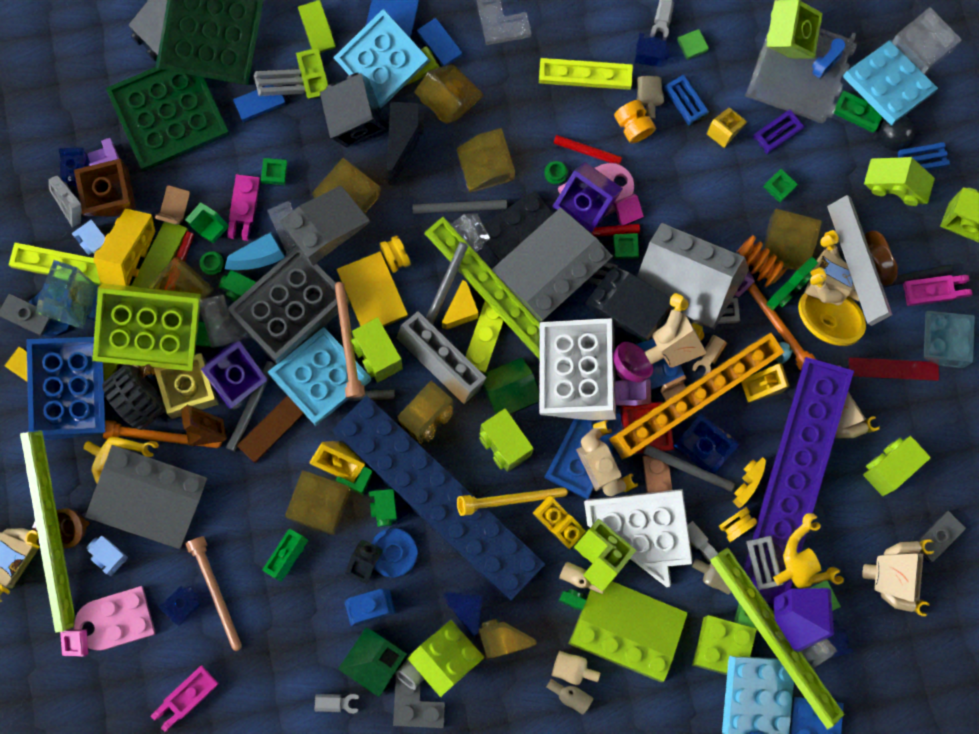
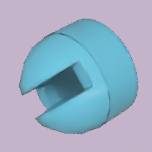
(785, 356)

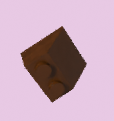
(105, 189)

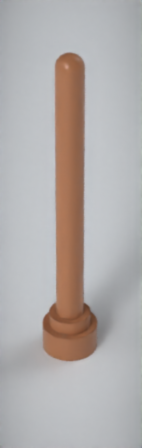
(354, 386)
(198, 549)

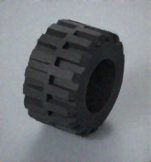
(134, 397)

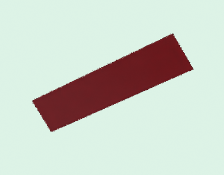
(894, 369)

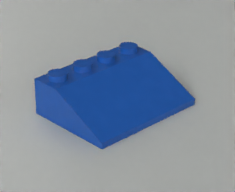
(64, 388)

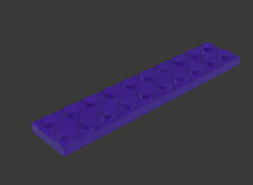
(799, 463)

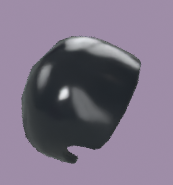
(899, 135)

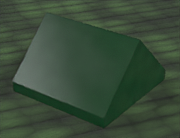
(511, 387)

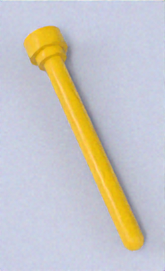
(468, 505)

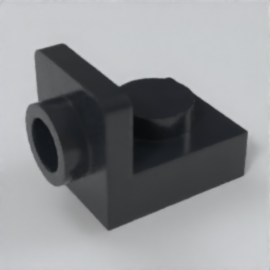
(363, 561)

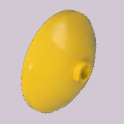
(832, 323)

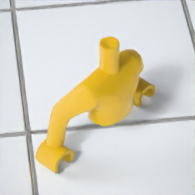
(102, 452)
(804, 565)

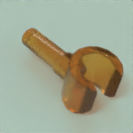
(146, 370)

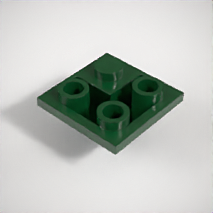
(372, 662)

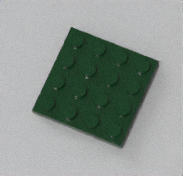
(210, 38)
(166, 114)

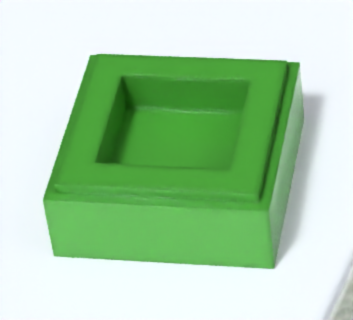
(693, 44)

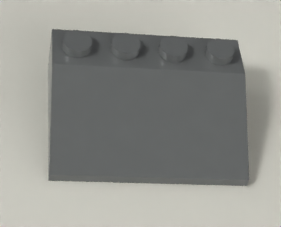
(551, 263)
(694, 269)
(287, 305)
(146, 497)

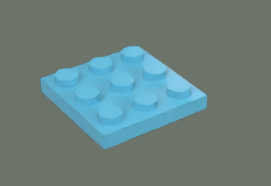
(383, 56)
(890, 82)
(316, 376)
(757, 696)

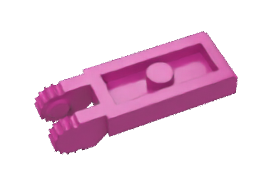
(243, 205)
(935, 290)
(186, 696)

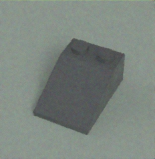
(324, 223)

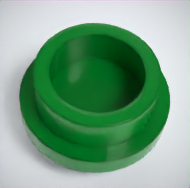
(556, 172)
(211, 263)

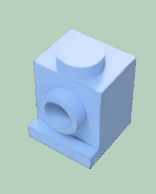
(89, 237)
(106, 554)

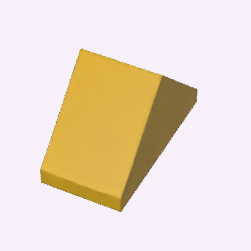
(725, 127)
(461, 308)
(765, 383)
(338, 460)

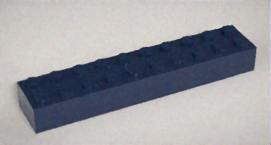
(434, 496)

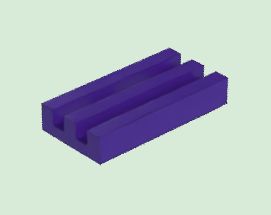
(764, 142)

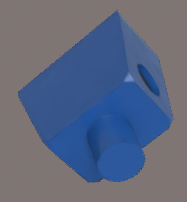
(369, 606)

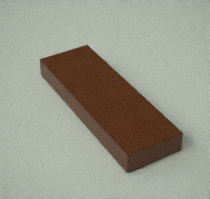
(270, 429)

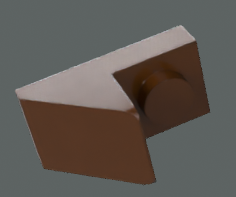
(202, 426)

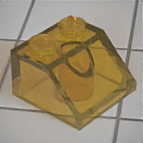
(448, 93)
(486, 160)
(791, 238)
(181, 278)
(502, 639)

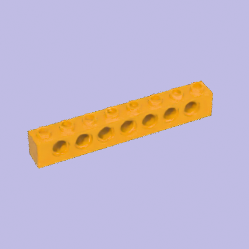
(696, 396)

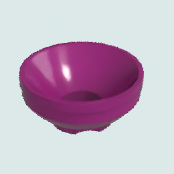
(632, 362)

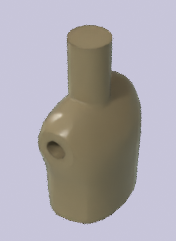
(650, 93)
(711, 576)
(571, 696)

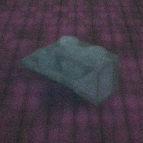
(66, 295)
(949, 338)

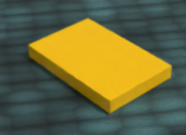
(372, 290)

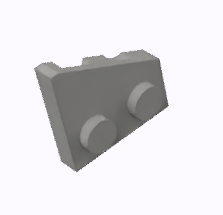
(66, 200)

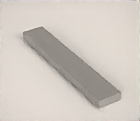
(859, 260)

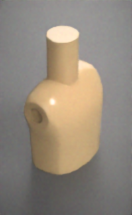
(574, 575)
(573, 669)

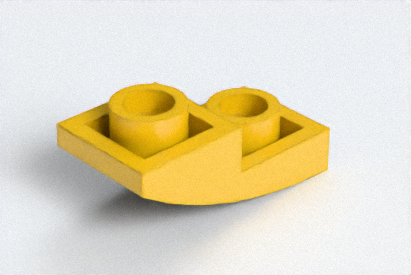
(752, 477)
(559, 522)

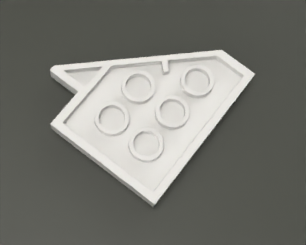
(650, 524)

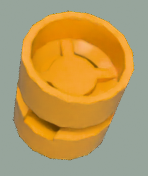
(635, 122)

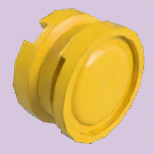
(395, 253)
(740, 526)

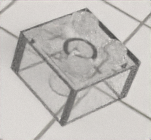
(926, 41)

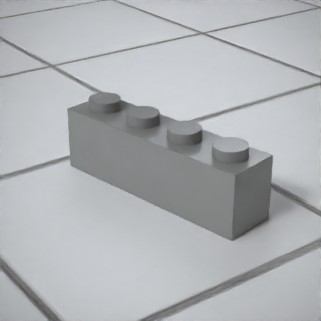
(440, 357)

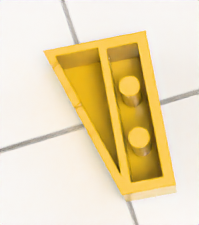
(123, 247)

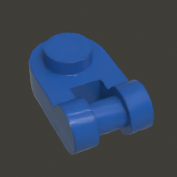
(824, 64)

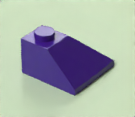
(233, 374)
(804, 616)

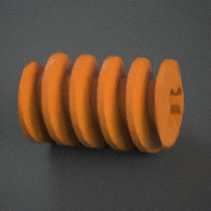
(760, 262)

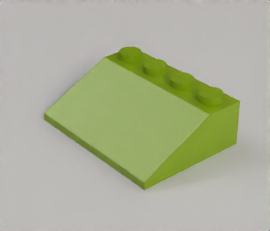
(146, 327)
(629, 630)

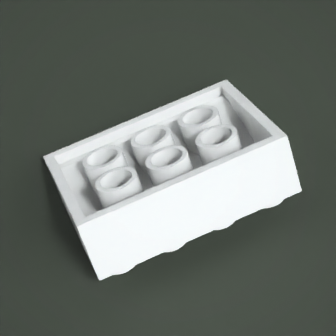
(577, 369)

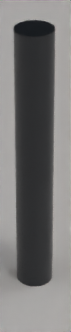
(922, 274)

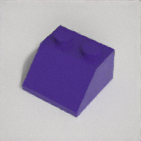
(588, 196)

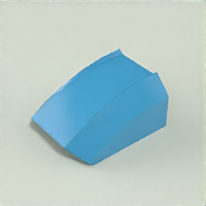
(256, 254)

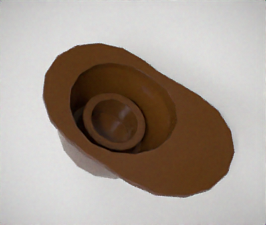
(882, 257)
(71, 526)

